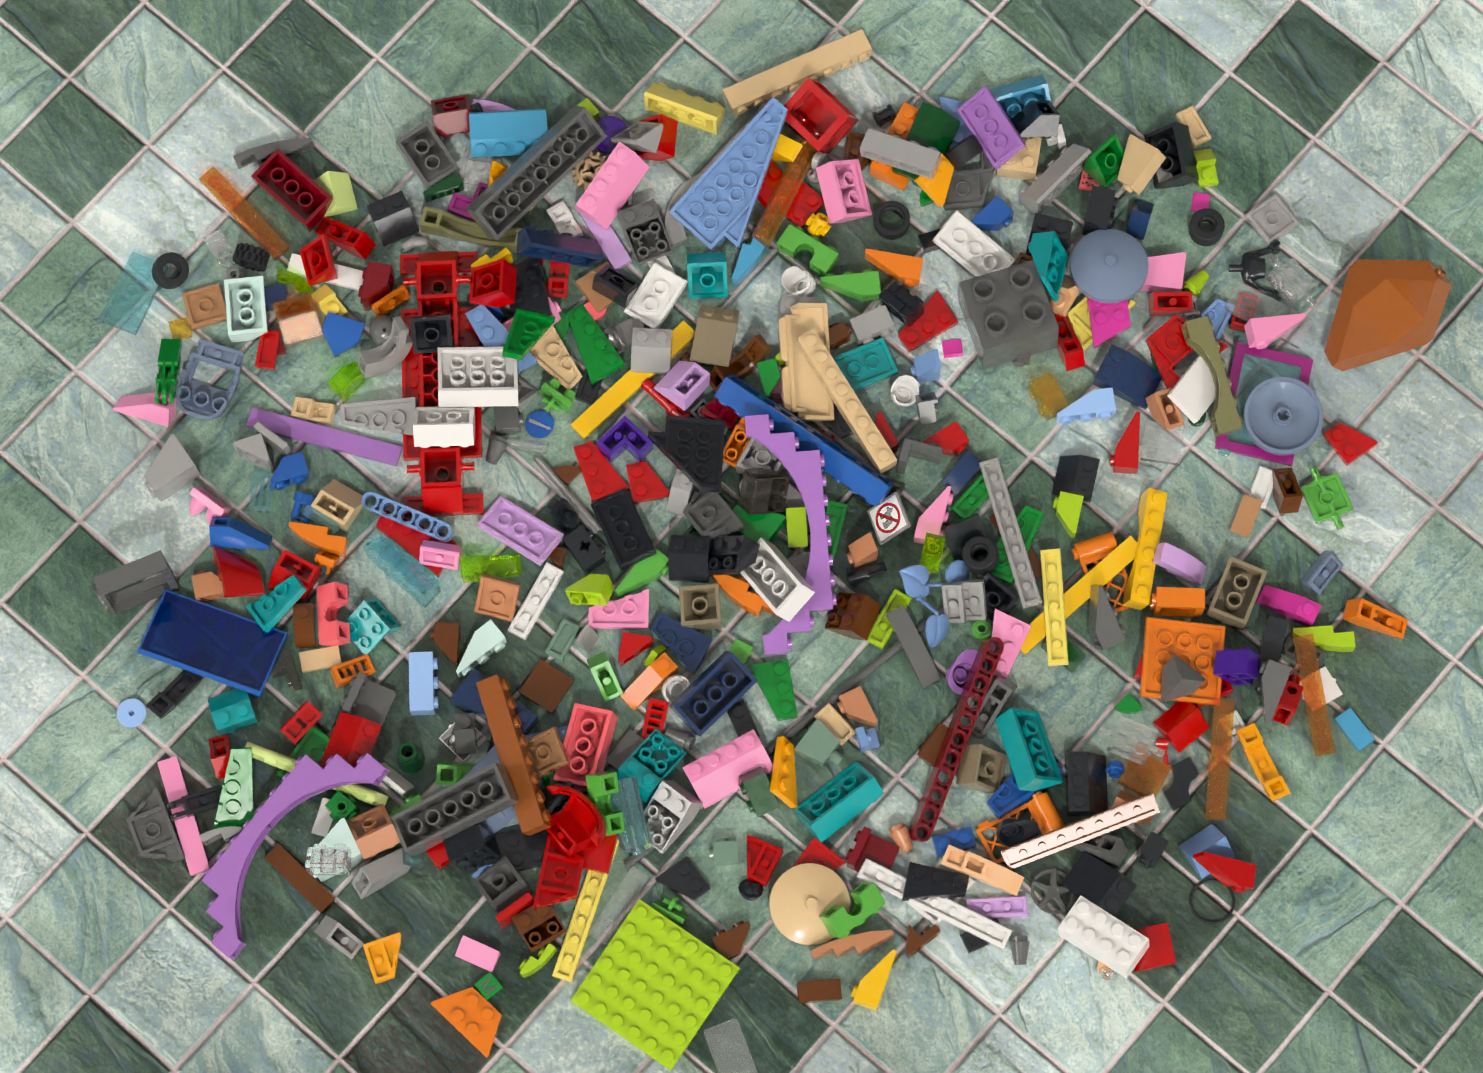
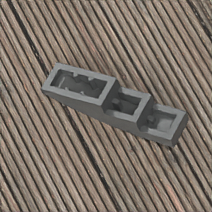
(291, 148)
(913, 647)

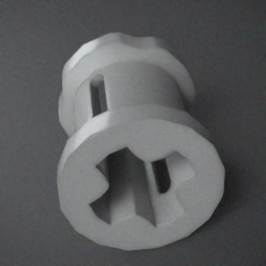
(1195, 313)

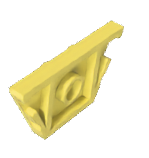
(1081, 323)

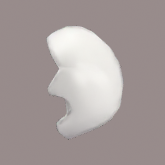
(904, 390)
(674, 686)

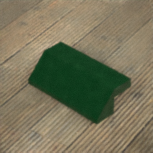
(931, 129)

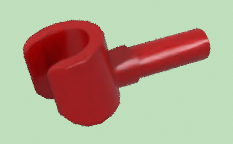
(1163, 744)

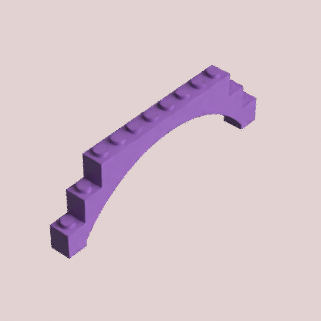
(807, 474)
(230, 870)

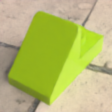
(1206, 168)

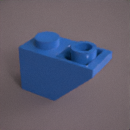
(290, 471)

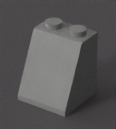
(170, 470)

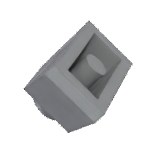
(680, 494)
(339, 937)

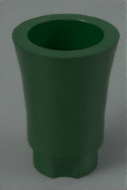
(412, 763)

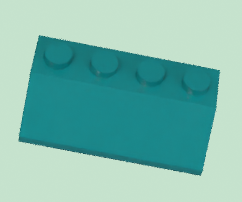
(1028, 749)
(839, 801)

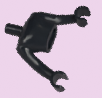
(1254, 268)

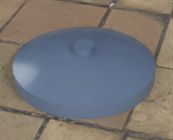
(1109, 266)
(1282, 415)

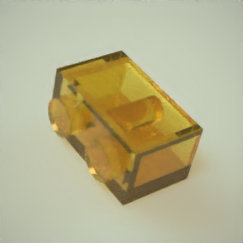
(1047, 395)

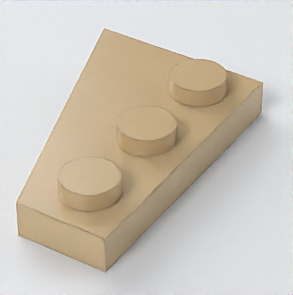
(555, 359)

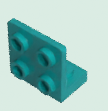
(371, 624)

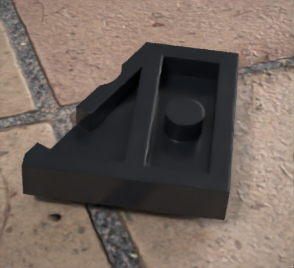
(684, 880)

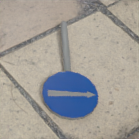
(540, 424)

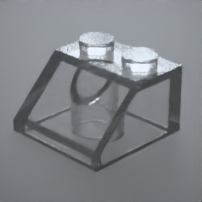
(328, 860)

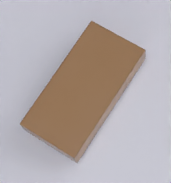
(1246, 515)

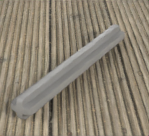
(565, 493)

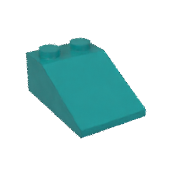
(1049, 260)

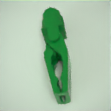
(169, 367)

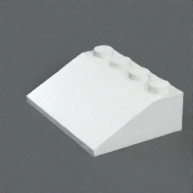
(476, 377)

